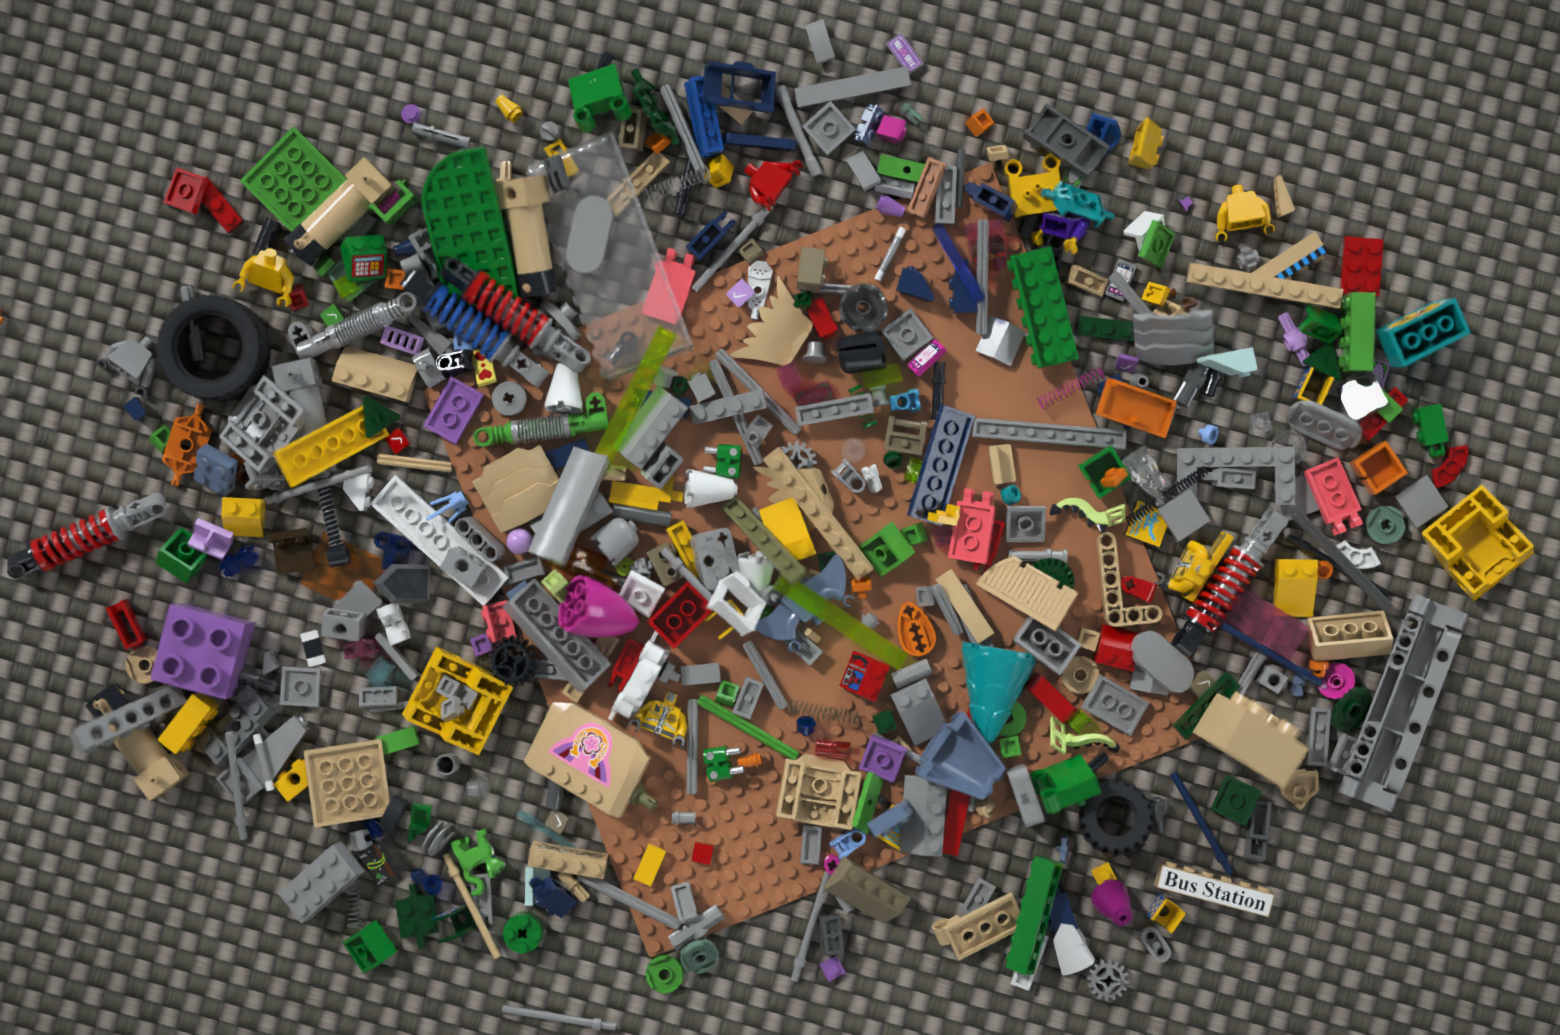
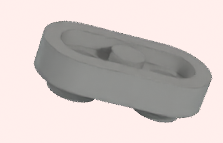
(1155, 943)

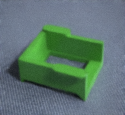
(402, 206)

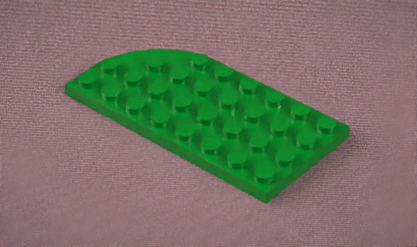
(467, 218)

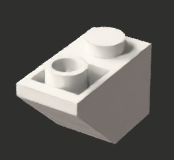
(358, 490)

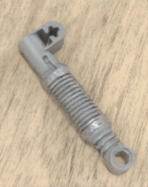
(338, 335)

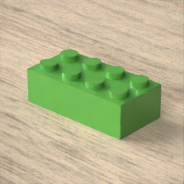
(1357, 333)

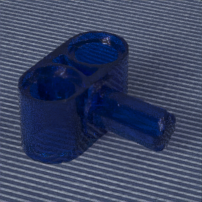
(391, 547)

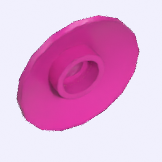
(1335, 673)

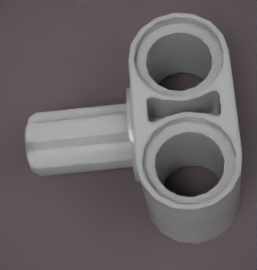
(426, 365)

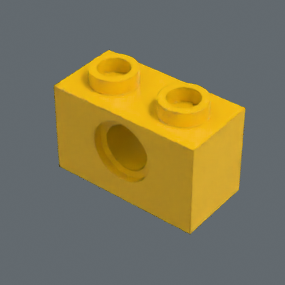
(287, 786)

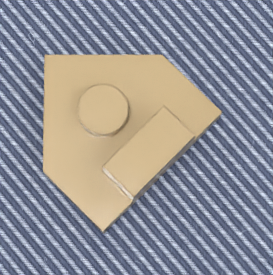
(1301, 787)

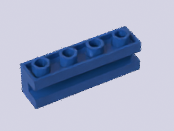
(703, 119)

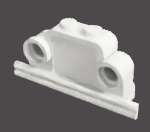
(641, 680)

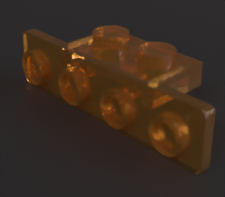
(587, 564)

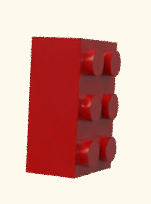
(680, 615)

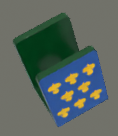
(460, 929)

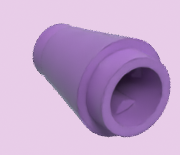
(889, 206)

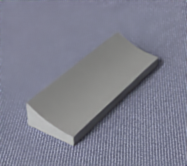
(569, 506)
(570, 653)

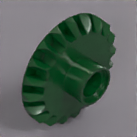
(1057, 570)
(1351, 709)

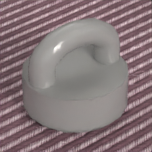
(549, 131)

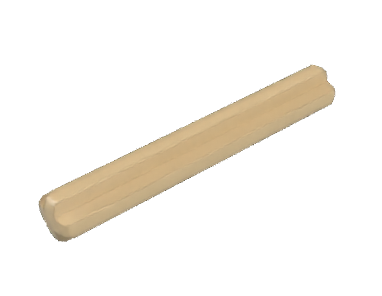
(414, 463)

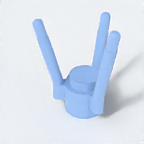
(457, 501)

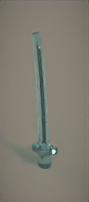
(528, 818)

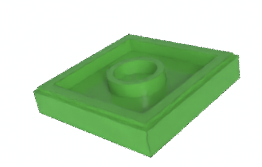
(1156, 244)

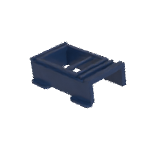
(713, 83)

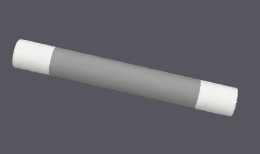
(890, 254)
(263, 762)

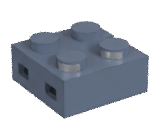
(215, 470)
(896, 815)

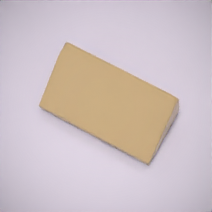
(616, 473)

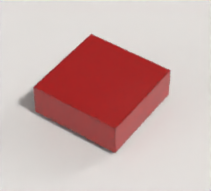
(702, 853)

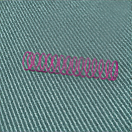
(1072, 386)

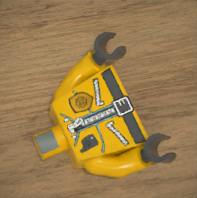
(1190, 569)
(662, 719)

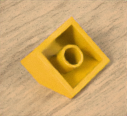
(244, 516)

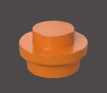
(1325, 570)

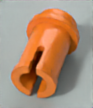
(750, 761)

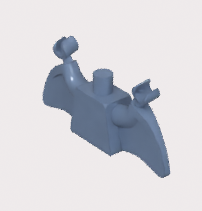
(784, 619)

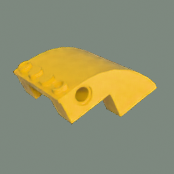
(1477, 543)
(473, 727)

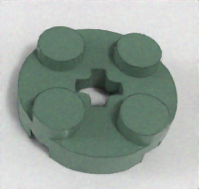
(1374, 527)
(699, 947)

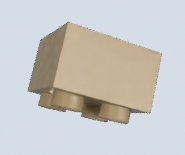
(1252, 737)

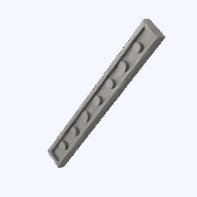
(1049, 433)

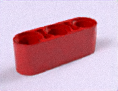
(1050, 698)

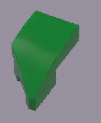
(419, 819)

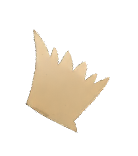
(780, 334)
(813, 478)

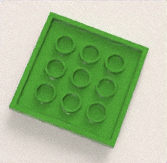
(293, 179)

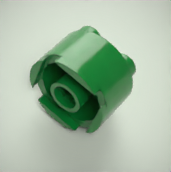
(520, 921)

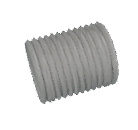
(454, 758)

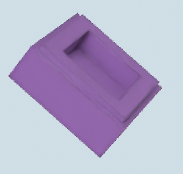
(481, 645)

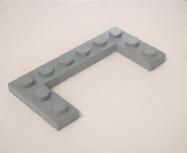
(1281, 457)

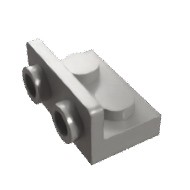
(270, 479)

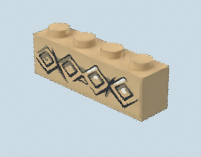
(568, 859)

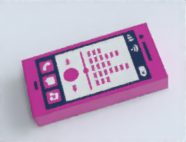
(926, 357)

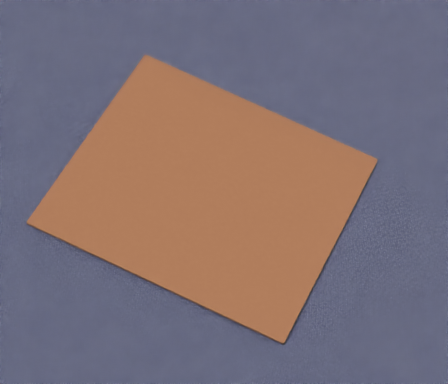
(754, 852)

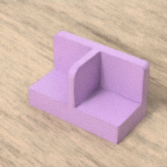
(211, 539)

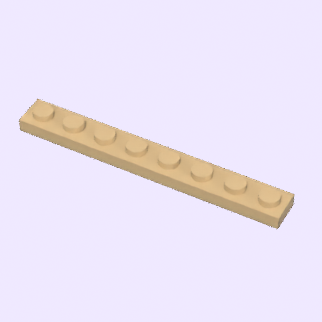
(1264, 285)
(818, 513)

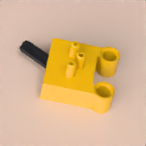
(1027, 193)

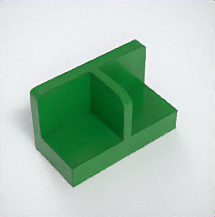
(1320, 325)

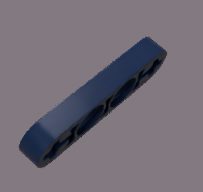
(759, 142)

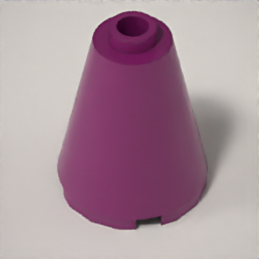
(1113, 901)

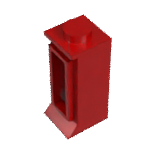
(113, 612)

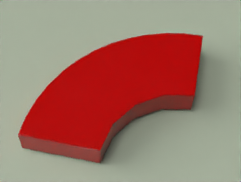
(1451, 467)

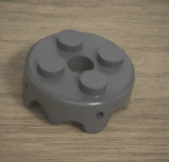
(863, 320)

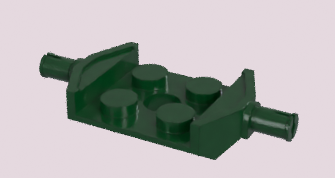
(649, 101)

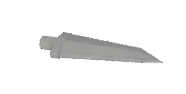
(434, 338)

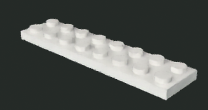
(434, 537)

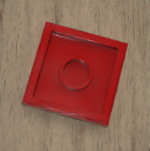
(186, 191)

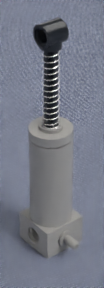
(302, 383)

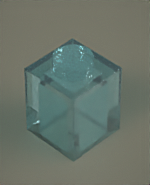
(380, 671)

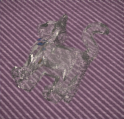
(1146, 473)

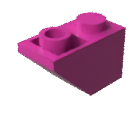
(892, 129)

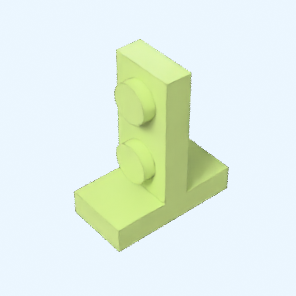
(556, 585)

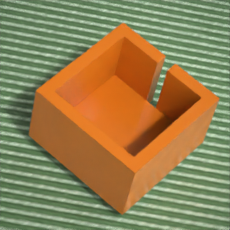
(1378, 467)

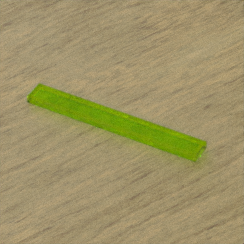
(636, 393)
(842, 622)

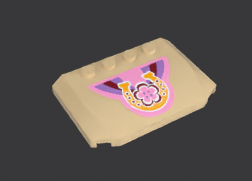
(588, 757)

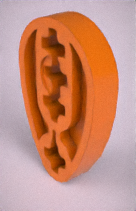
(905, 636)

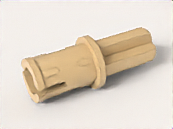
(574, 886)

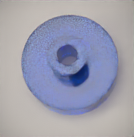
(806, 725)

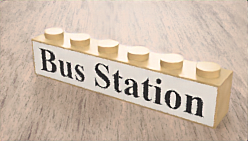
(1214, 889)

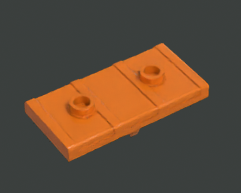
(1136, 407)

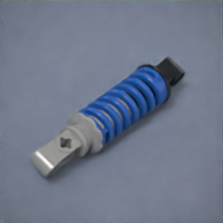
(494, 344)

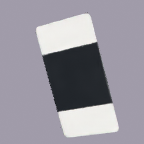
(312, 648)

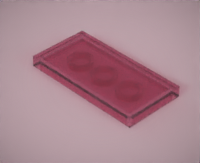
(1266, 623)

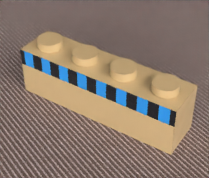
(1294, 258)

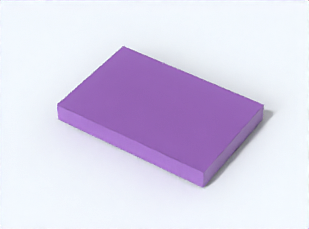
(454, 410)

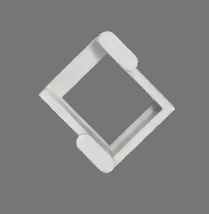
(739, 587)

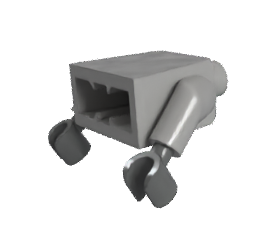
(132, 361)

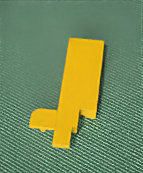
(643, 496)

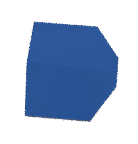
(1105, 129)

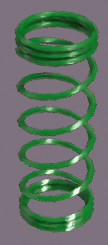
(865, 425)

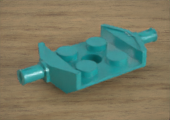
(1078, 202)

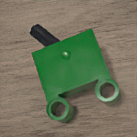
(1067, 782)

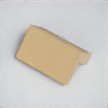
(1001, 464)

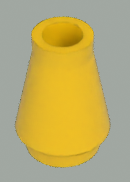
(509, 109)

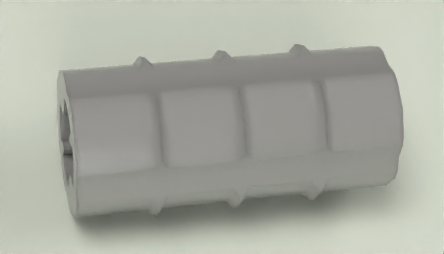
(911, 673)

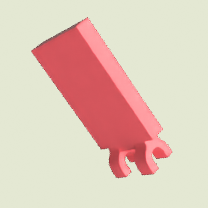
(679, 276)
(1334, 495)
(974, 528)

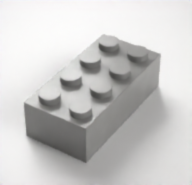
(321, 882)

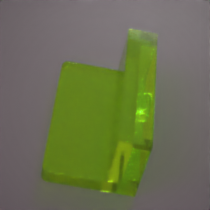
(882, 377)

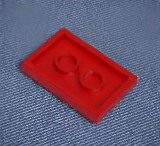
(1361, 265)

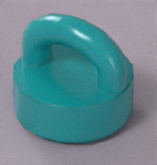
(1010, 495)

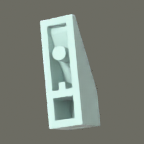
(1232, 362)

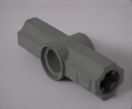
(1191, 382)

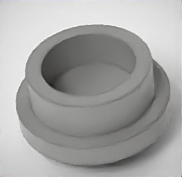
(870, 620)

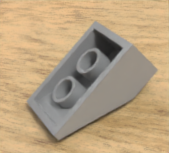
(918, 710)

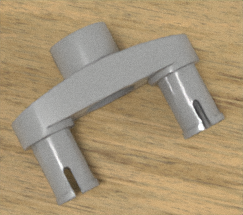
(563, 315)

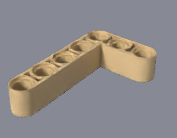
(1115, 588)

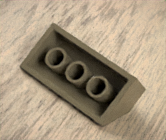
(866, 891)

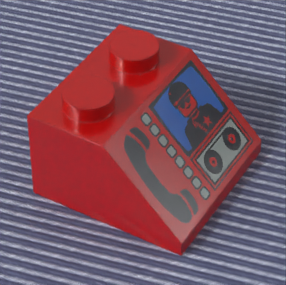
(864, 675)

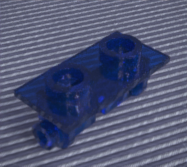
(244, 555)

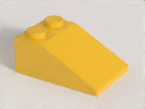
(1145, 145)
(788, 527)
(1295, 586)

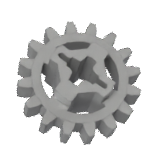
(796, 449)
(1096, 977)

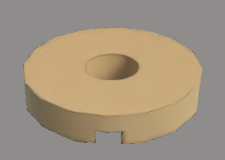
(133, 664)
(1091, 675)

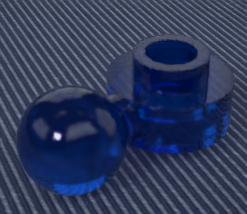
(419, 876)

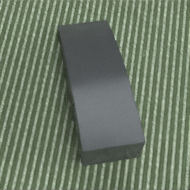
(1257, 833)

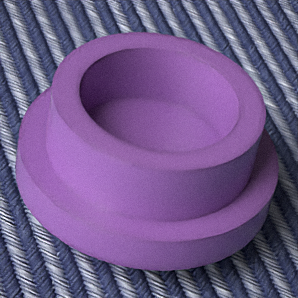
(411, 114)

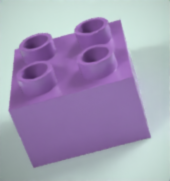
(202, 650)

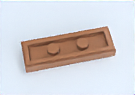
(926, 187)

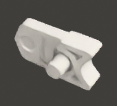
(871, 476)

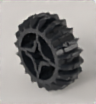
(510, 653)

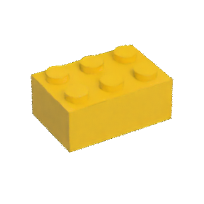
(189, 723)

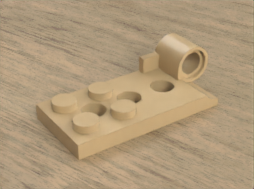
(953, 929)

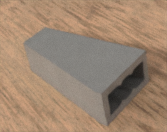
(278, 748)

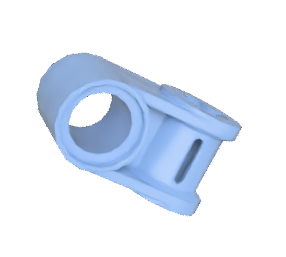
(847, 843)

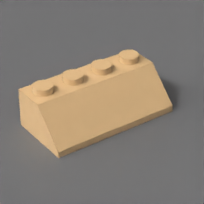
(375, 373)
(1349, 636)

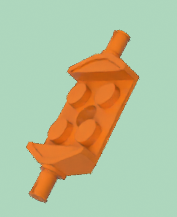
(183, 428)

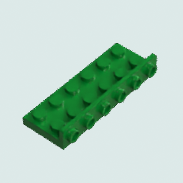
(1042, 307)

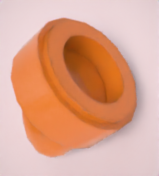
(1319, 665)

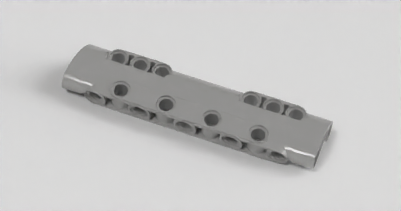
(1401, 702)

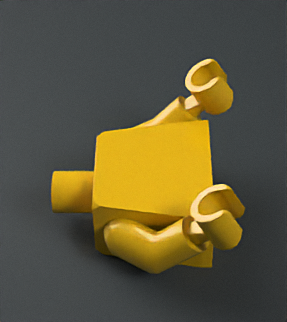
(1243, 211)
(269, 273)

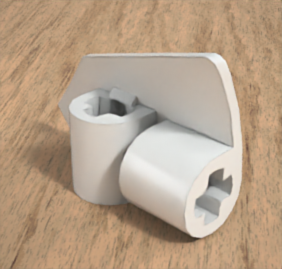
(1072, 950)

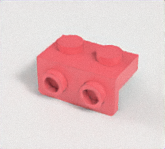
(498, 621)

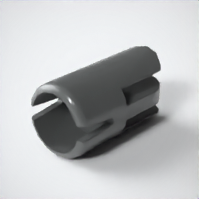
(556, 173)

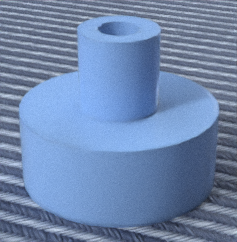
(1209, 434)

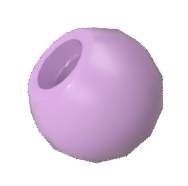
(519, 541)

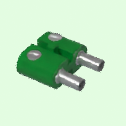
(728, 460)
(719, 763)

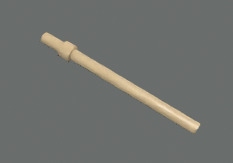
(454, 872)

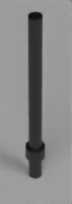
(1305, 546)

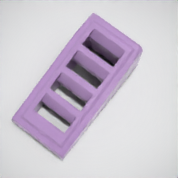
(384, 340)

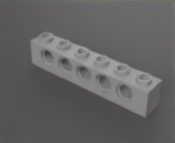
(87, 744)

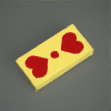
(484, 370)

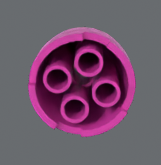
(595, 610)

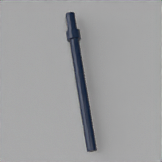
(1303, 673)
(1220, 855)

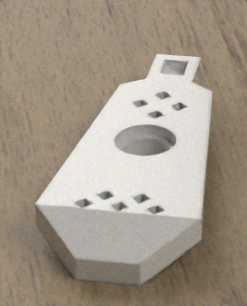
(761, 281)

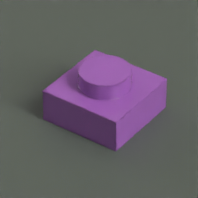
(832, 968)

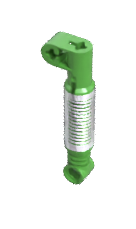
(559, 425)

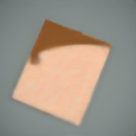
(339, 580)

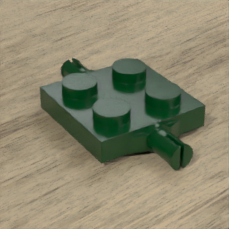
(415, 915)

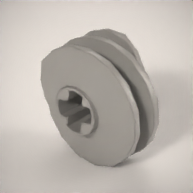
(513, 389)
(436, 840)

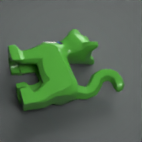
(476, 856)

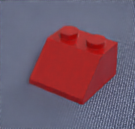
(1115, 647)

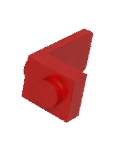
(822, 319)

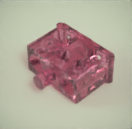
(361, 648)

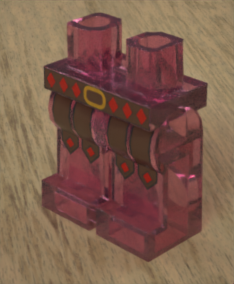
(996, 243)

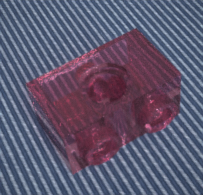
(789, 377)

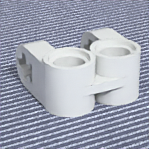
(394, 623)

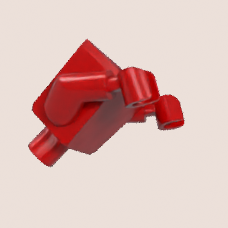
(770, 181)

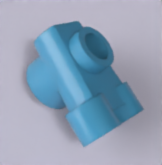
(909, 400)

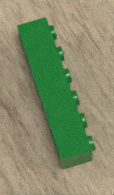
(1034, 915)

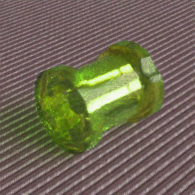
(1079, 721)

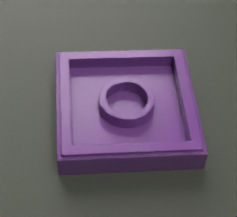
(883, 758)

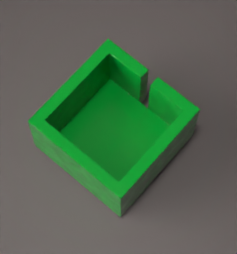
(1096, 467)

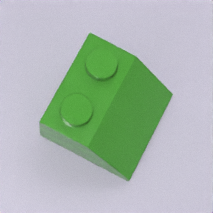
(886, 549)

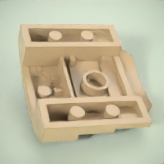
(517, 487)
(818, 792)

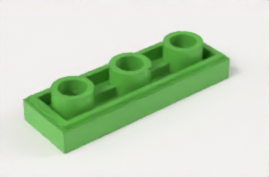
(894, 168)
(867, 802)

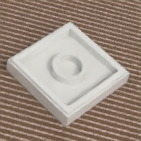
(641, 593)

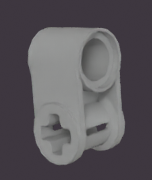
(848, 476)

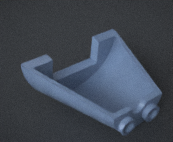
(961, 759)

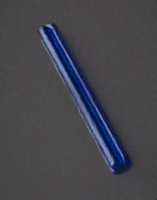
(958, 263)

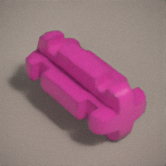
(389, 202)

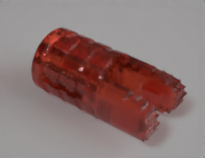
(827, 748)

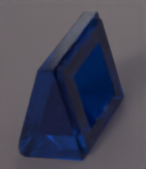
(373, 828)

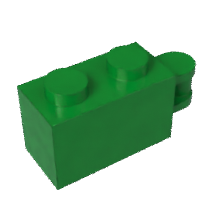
(1431, 428)

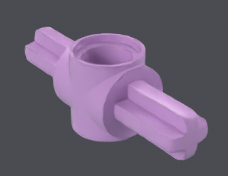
(1293, 338)

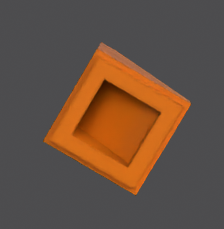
(979, 122)

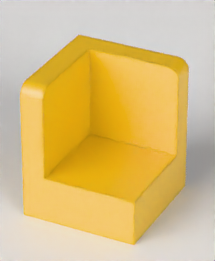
(720, 171)

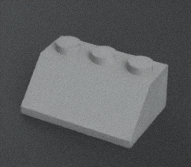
(1048, 646)

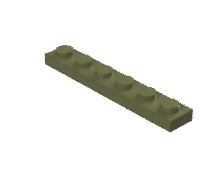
(764, 540)

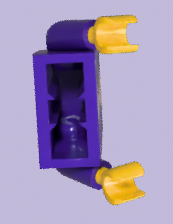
(1068, 226)

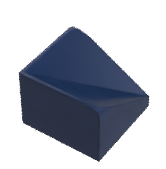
(135, 409)

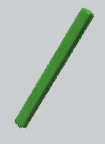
(747, 727)

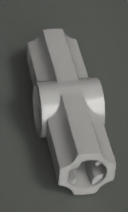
(696, 928)

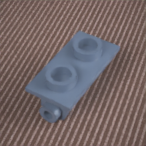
(866, 132)

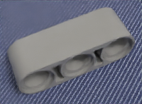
(488, 540)

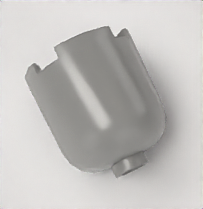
(616, 539)

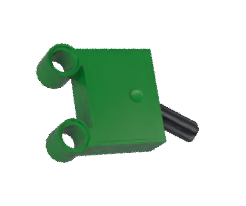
(598, 93)

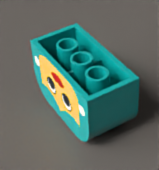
(1422, 331)

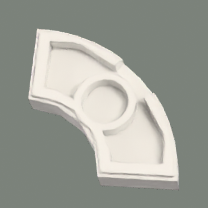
(1360, 558)

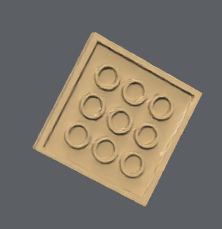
(347, 782)

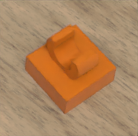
(861, 586)

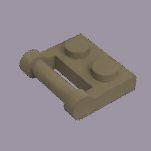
(905, 442)

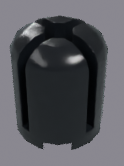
(861, 352)

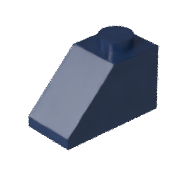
(913, 284)

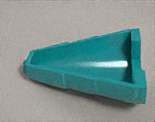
(993, 684)

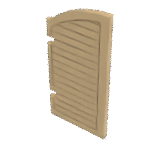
(1028, 591)

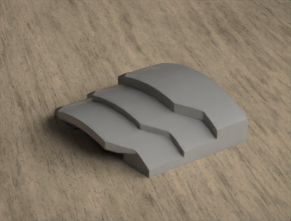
(1173, 338)
(263, 424)

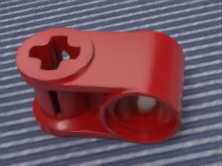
(1140, 588)

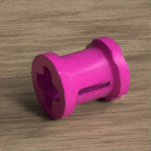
(829, 858)

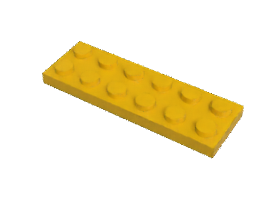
(325, 447)

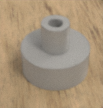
(770, 595)

